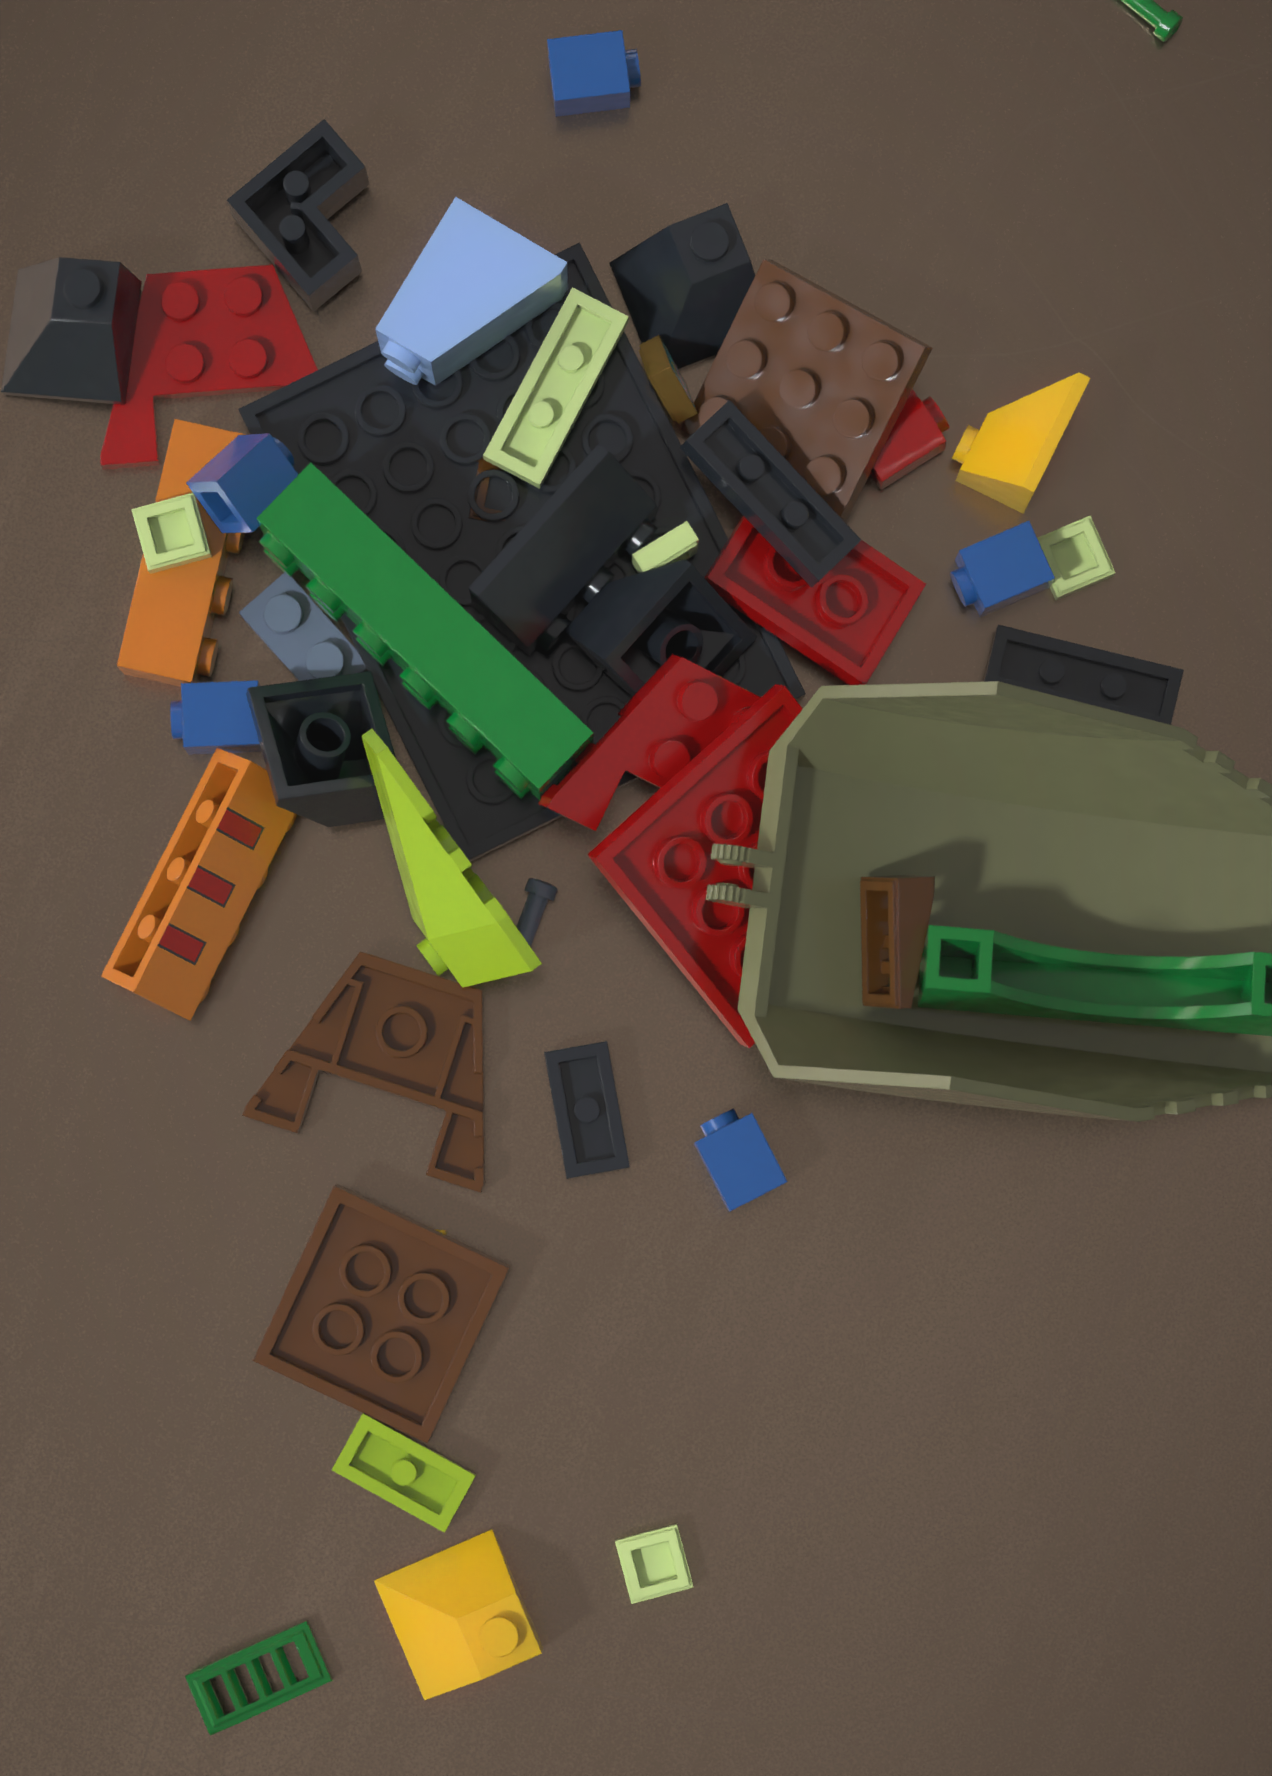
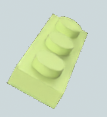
(556, 388)

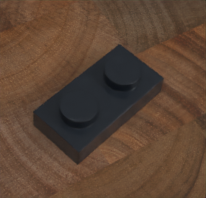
(587, 1110)

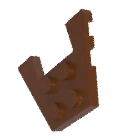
(399, 1036)

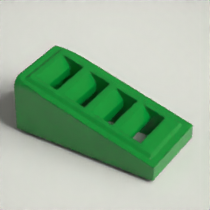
(208, 1702)

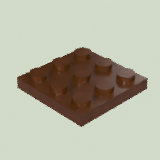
(813, 380)
(381, 1313)

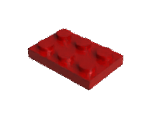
(839, 621)

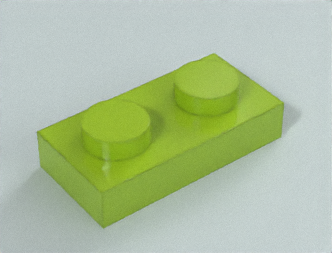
(404, 1472)

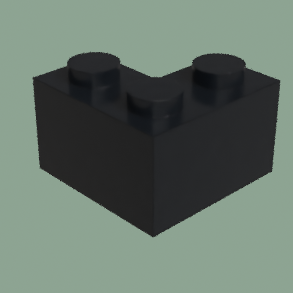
(289, 209)

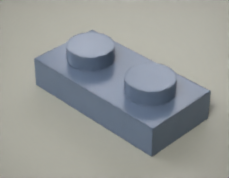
(300, 632)

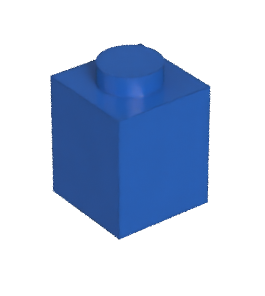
(592, 72)
(243, 481)
(1001, 570)
(214, 717)
(738, 1159)

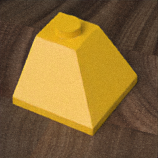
(1017, 443)
(459, 1615)

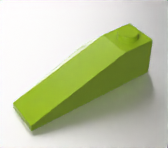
(446, 899)

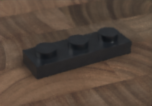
(770, 493)
(1084, 674)

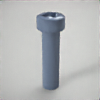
(534, 907)

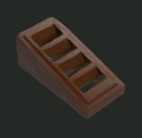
(893, 936)

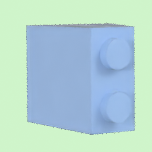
(466, 295)

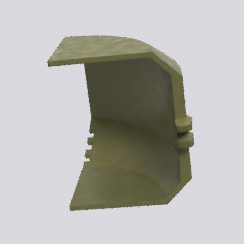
(1035, 827)

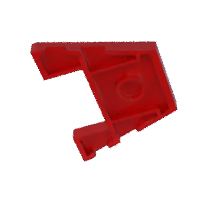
(203, 338)
(653, 739)

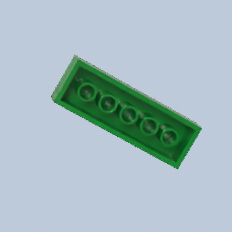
(423, 630)

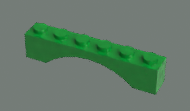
(1027, 978)

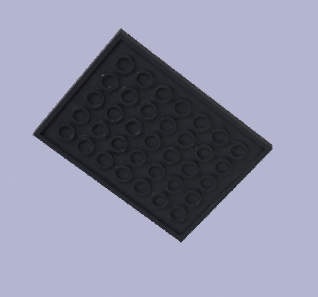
(412, 468)

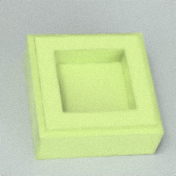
(171, 533)
(671, 547)
(1076, 557)
(654, 1563)

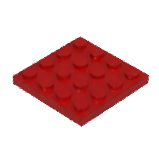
(664, 852)

